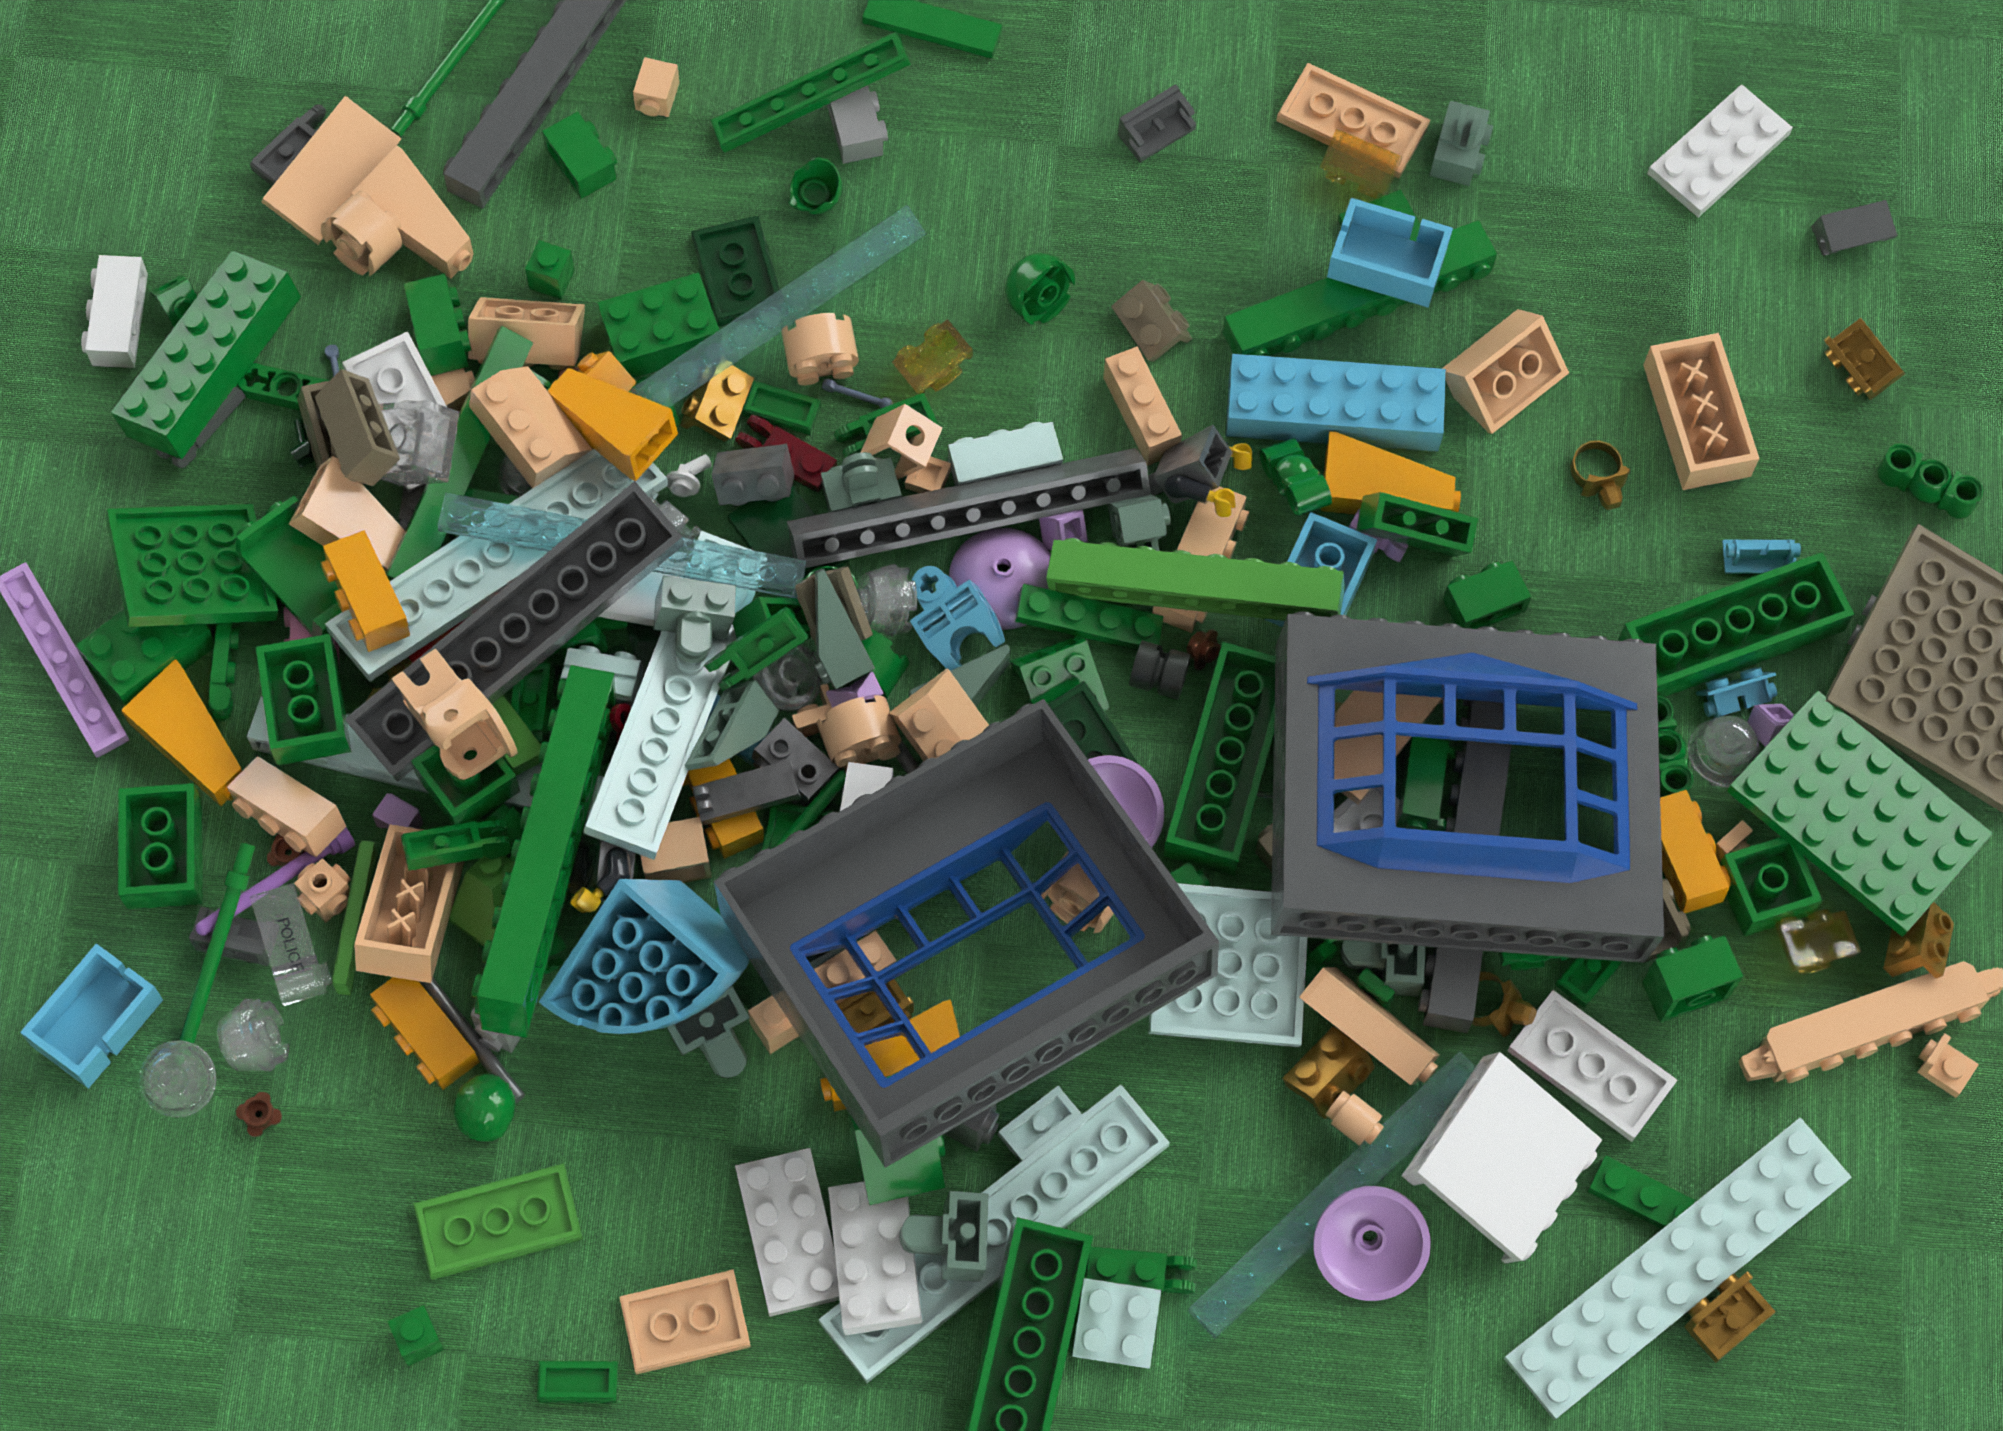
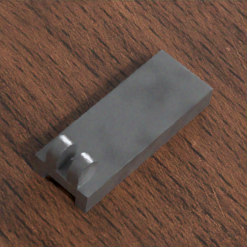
(746, 792)

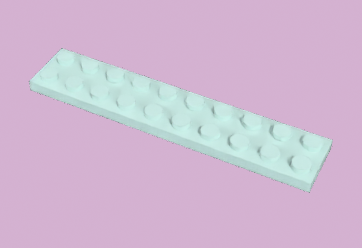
(473, 570)
(657, 742)
(1046, 1187)
(1677, 1268)

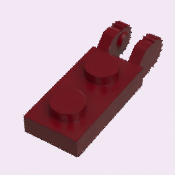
(806, 460)

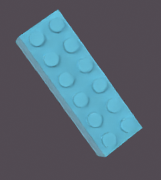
(1312, 397)

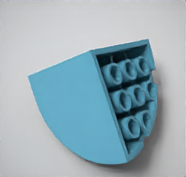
(646, 960)

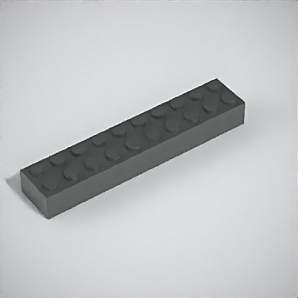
(529, 618)

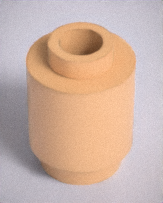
(1355, 1118)

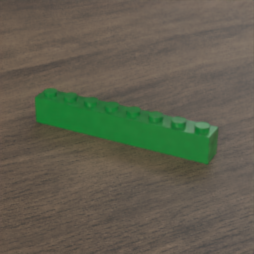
(1332, 304)

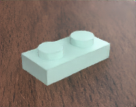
(1039, 1123)

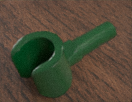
(301, 452)

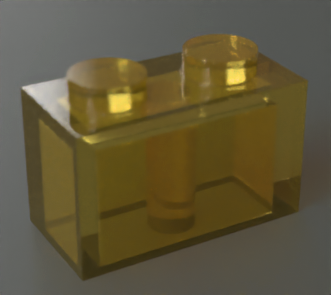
(1361, 163)

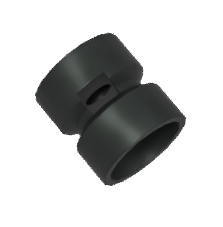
(1160, 670)

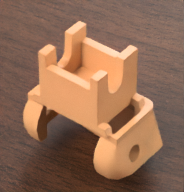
(456, 718)

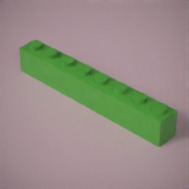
(1193, 581)

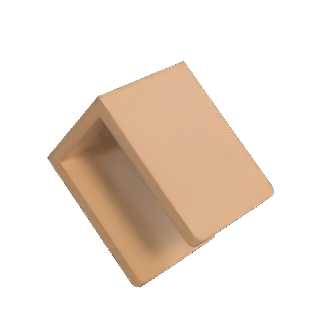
(890, 431)
(680, 854)

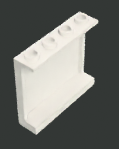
(1504, 1156)

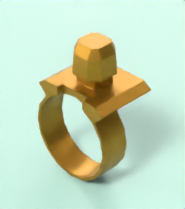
(1607, 487)
(1511, 1010)

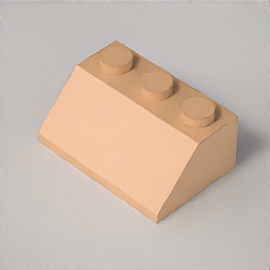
(549, 325)
(1506, 370)
(527, 424)
(938, 716)

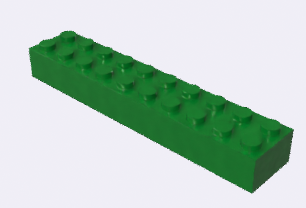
(545, 853)

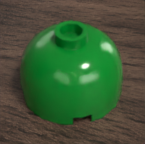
(1039, 287)

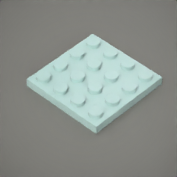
(1256, 978)

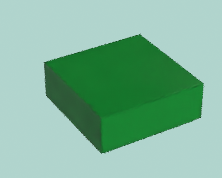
(1375, 988)

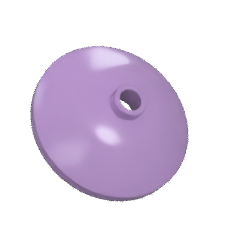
(985, 551)
(1135, 793)
(1374, 1267)

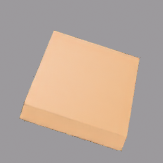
(684, 1322)

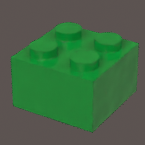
(468, 798)
(1769, 885)
(1692, 977)

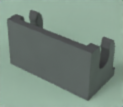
(1157, 123)
(1854, 227)
(242, 943)

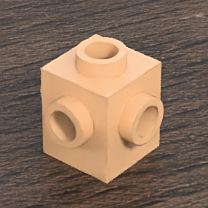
(323, 889)

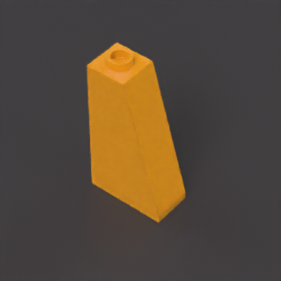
(615, 421)
(1363, 469)
(182, 729)
(934, 1026)

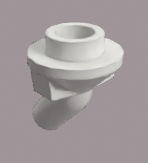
(682, 481)

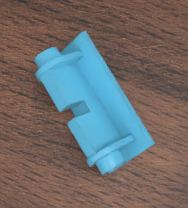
(1758, 555)
(1723, 694)

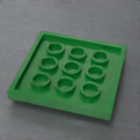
(184, 566)

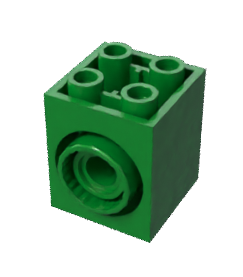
(907, 1177)

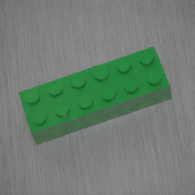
(206, 354)
(1743, 623)
(1225, 762)
(1029, 1328)

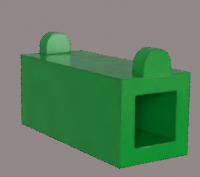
(1423, 784)

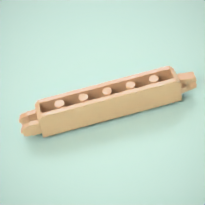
(1870, 1022)

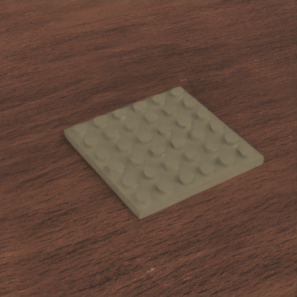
(1933, 665)

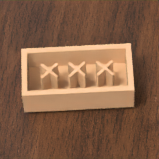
(1701, 411)
(405, 914)

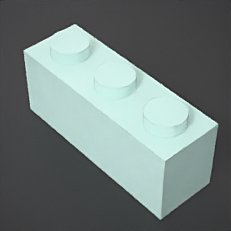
(1004, 453)

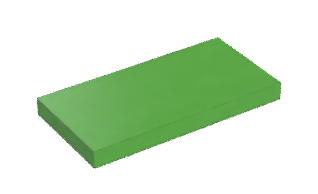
(497, 1221)

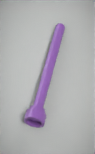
(340, 844)

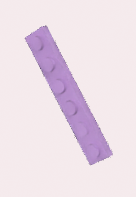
(62, 660)

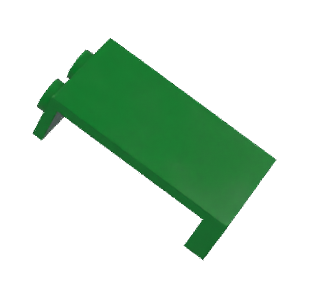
(290, 566)

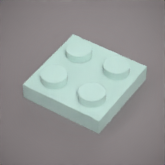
(1116, 1323)

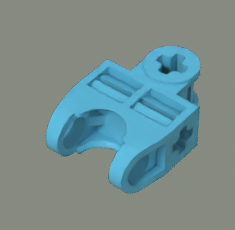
(952, 615)

